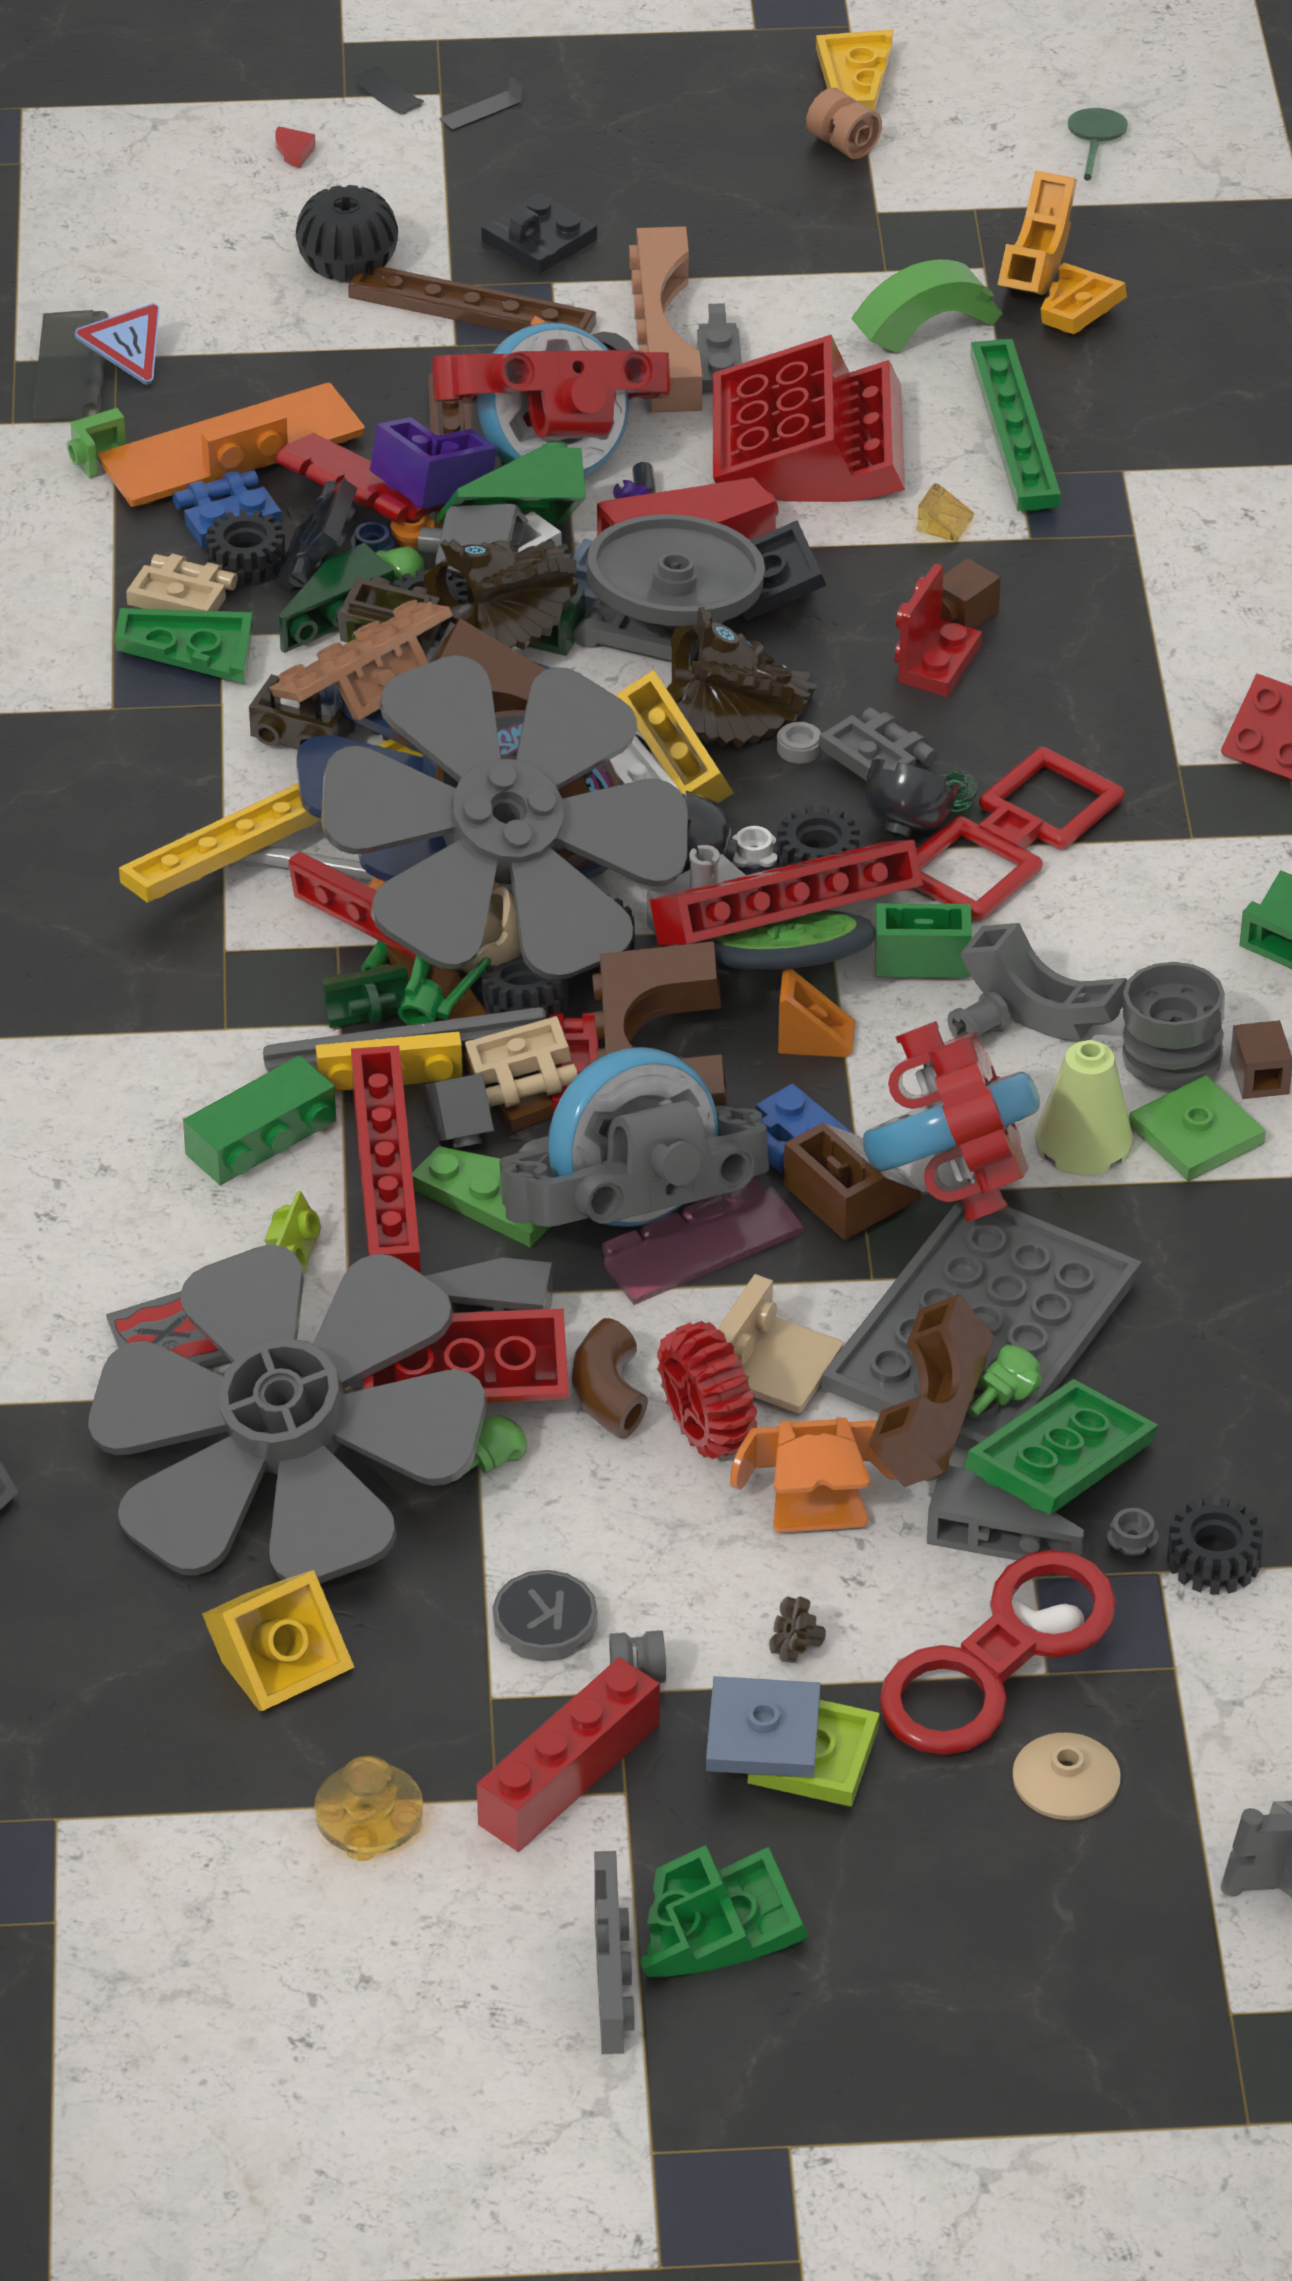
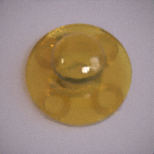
(368, 1808)

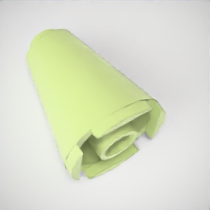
(1085, 1113)

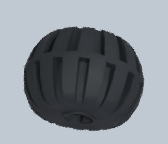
(346, 232)

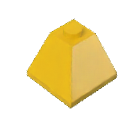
(279, 1639)

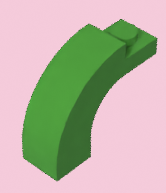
(917, 294)

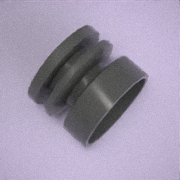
(1173, 1024)

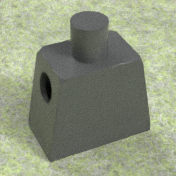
(473, 526)

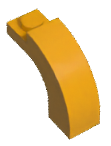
(1043, 237)

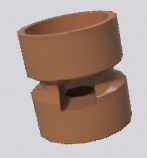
(844, 123)

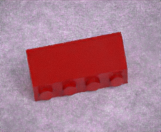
(510, 1353)

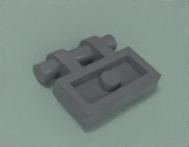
(875, 737)

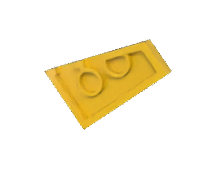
(856, 62)

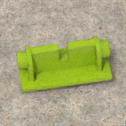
(295, 1228)

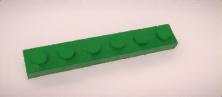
(1015, 425)

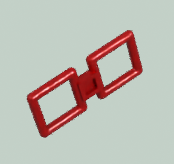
(1012, 830)

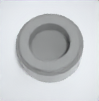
(799, 742)

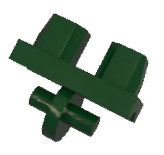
(364, 994)

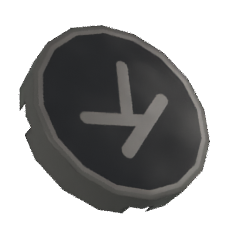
(544, 1614)

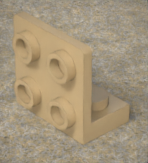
(776, 1355)

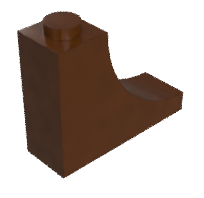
(507, 669)

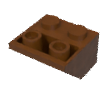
(839, 1184)

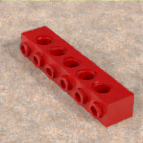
(785, 892)
(385, 1154)

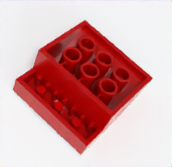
(809, 425)

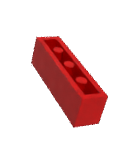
(568, 1754)

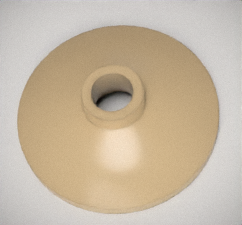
(1066, 1776)

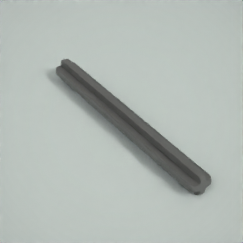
(469, 1029)

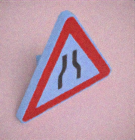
(126, 340)

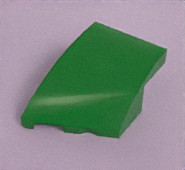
(718, 1916)

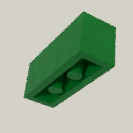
(259, 1120)

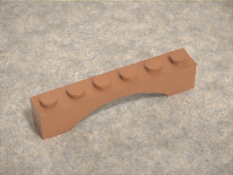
(657, 275)

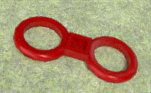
(997, 1652)

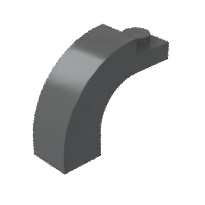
(1035, 994)

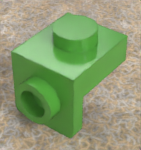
(94, 436)

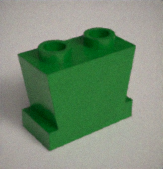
(1268, 925)

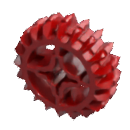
(706, 1389)

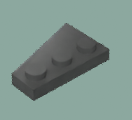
(613, 1966)

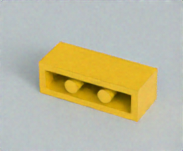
(673, 739)

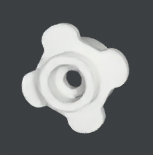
(754, 848)

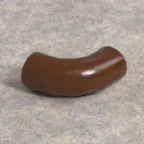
(600, 1381)

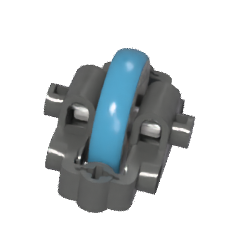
(633, 1146)

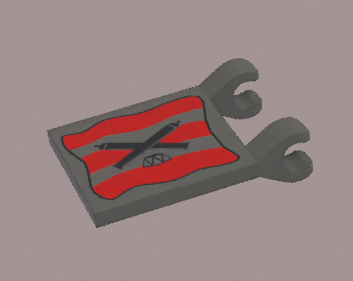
(164, 1324)

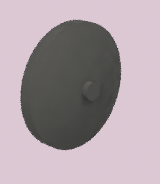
(673, 565)

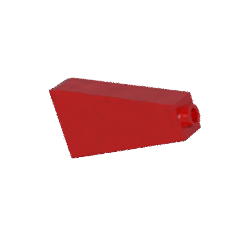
(736, 504)

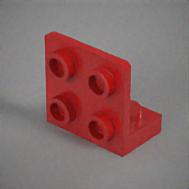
(932, 650)
(1263, 728)

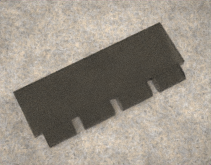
(67, 370)

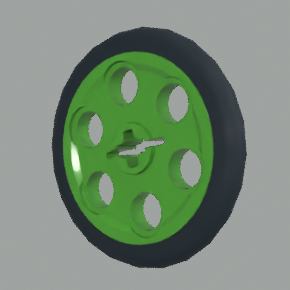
(795, 942)

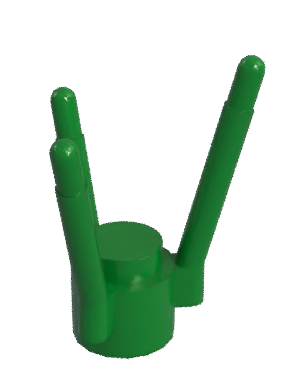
(424, 997)

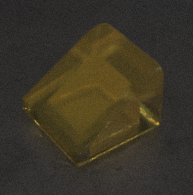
(943, 514)

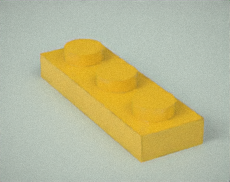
(422, 1058)

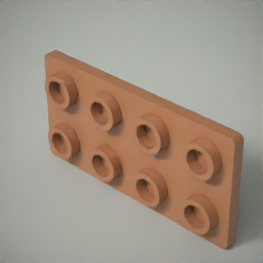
(366, 662)

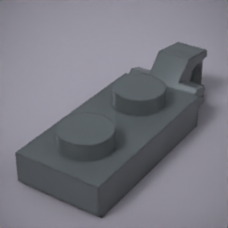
(717, 344)

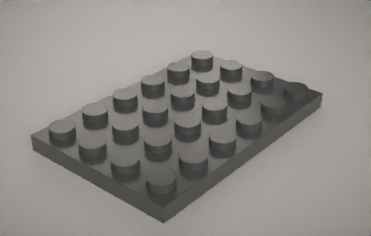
(1022, 1281)

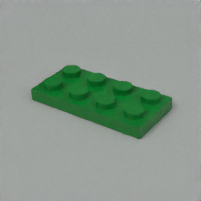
(1060, 1446)

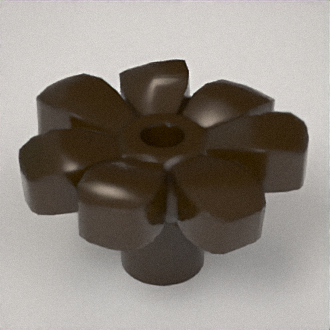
(795, 1629)

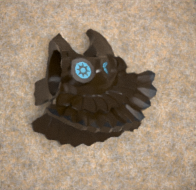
(513, 592)
(735, 685)

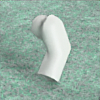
(1049, 1620)

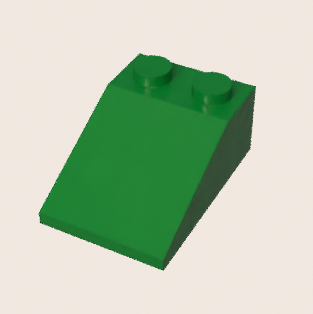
(540, 481)

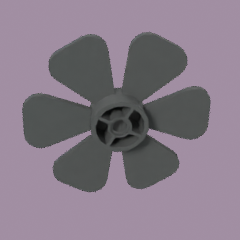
(445, 900)
(287, 1414)

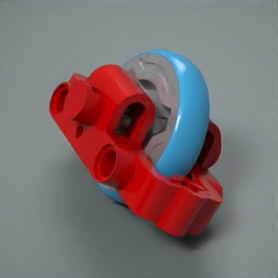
(552, 388)
(960, 1117)

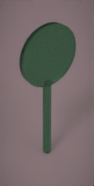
(1096, 126)

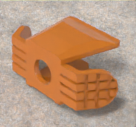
(813, 1475)

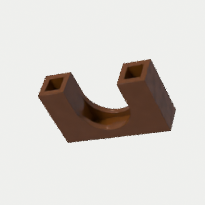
(657, 983)

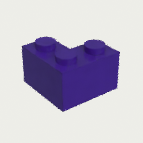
(428, 465)

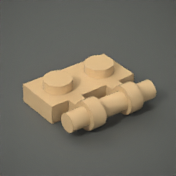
(180, 585)
(520, 1052)

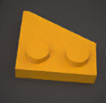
(1080, 298)

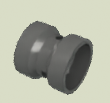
(649, 1652)

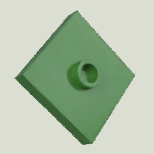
(1197, 1127)

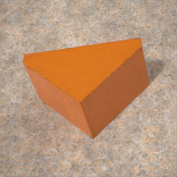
(811, 1021)

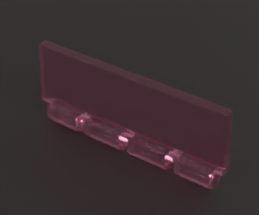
(708, 1241)

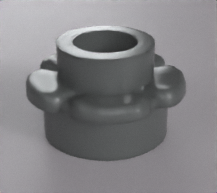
(1132, 1532)

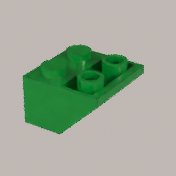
(921, 939)

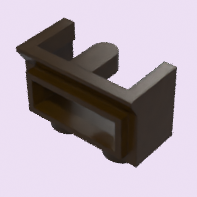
(375, 601)
(292, 726)

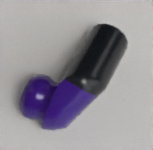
(642, 482)

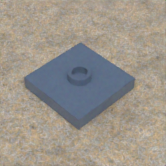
(763, 1726)

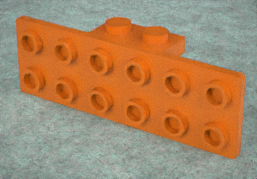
(227, 443)

